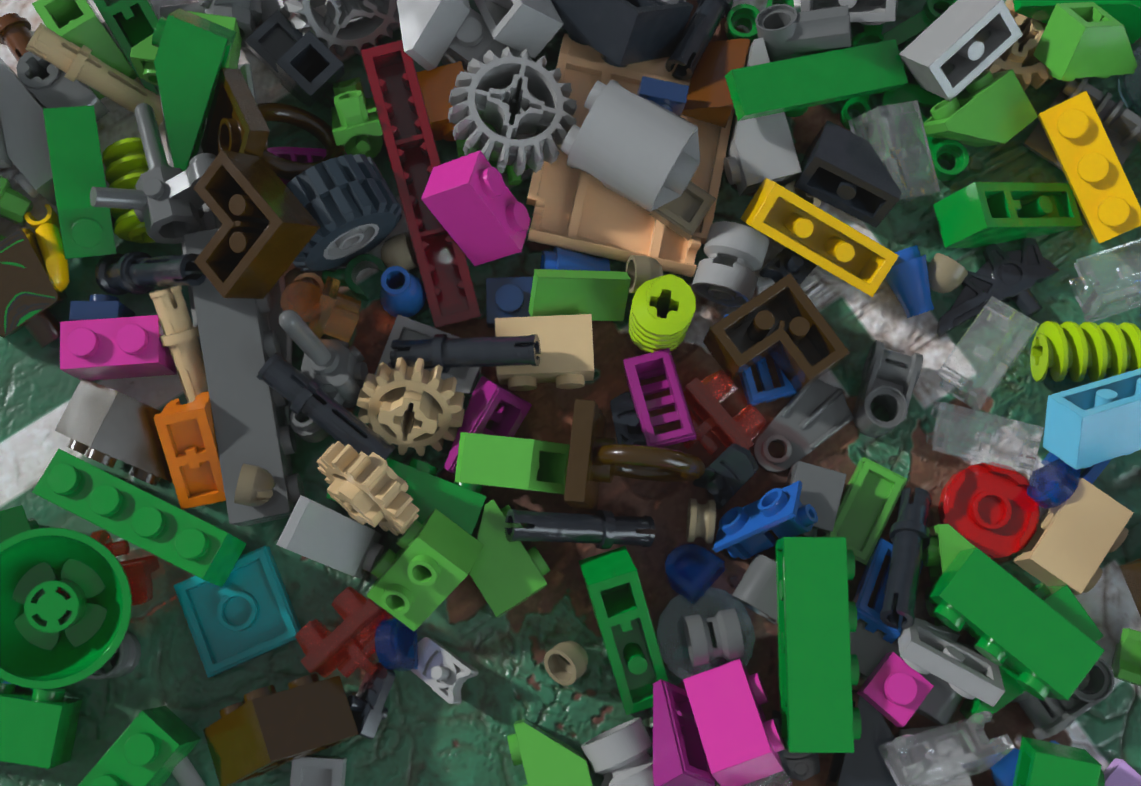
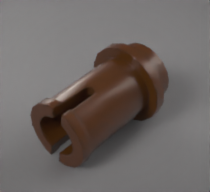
(15, 33)

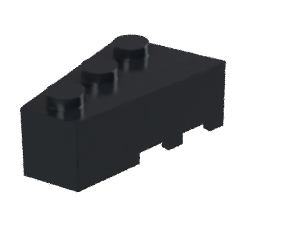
(625, 29)

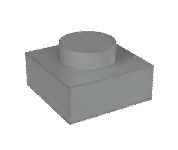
(318, 771)

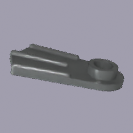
(803, 425)

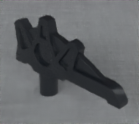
(1003, 276)

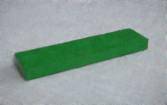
(815, 79)

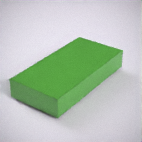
(579, 292)
(866, 507)

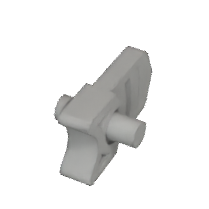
(442, 670)

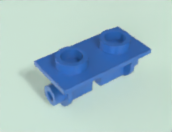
(747, 528)

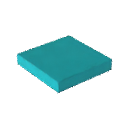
(242, 617)

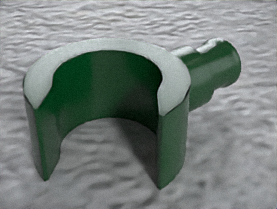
(348, 275)

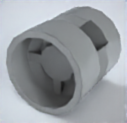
(732, 257)
(622, 755)

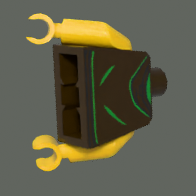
(33, 278)

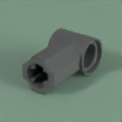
(795, 33)

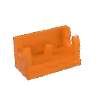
(191, 451)

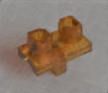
(325, 309)

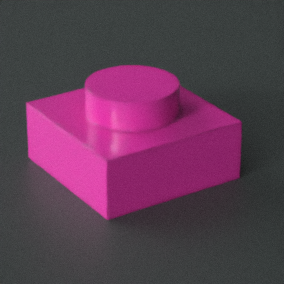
(895, 689)

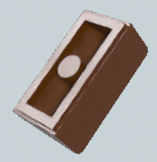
(708, 91)

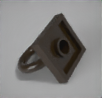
(240, 125)
(600, 459)

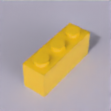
(1091, 167)
(819, 237)

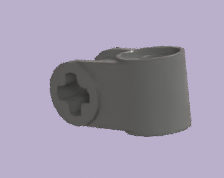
(56, 89)
(886, 380)
(1055, 714)

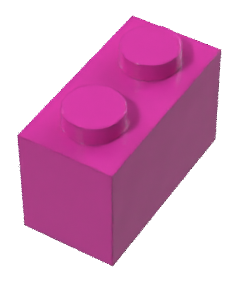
(477, 208)
(114, 348)
(733, 724)

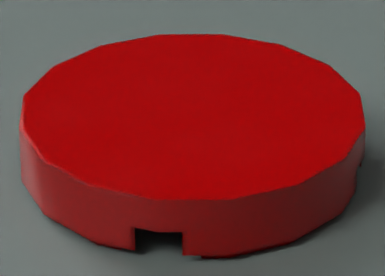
(976, 502)

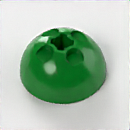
(34, 643)

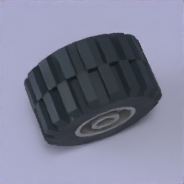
(350, 206)

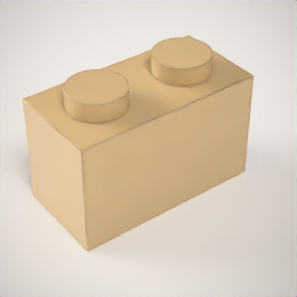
(564, 355)
(1075, 539)

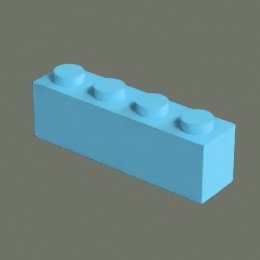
(1095, 420)

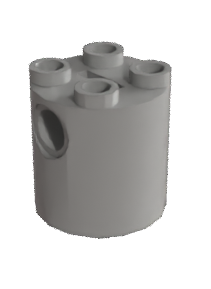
(634, 146)

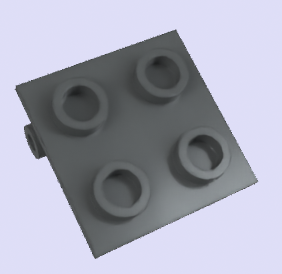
(1120, 124)

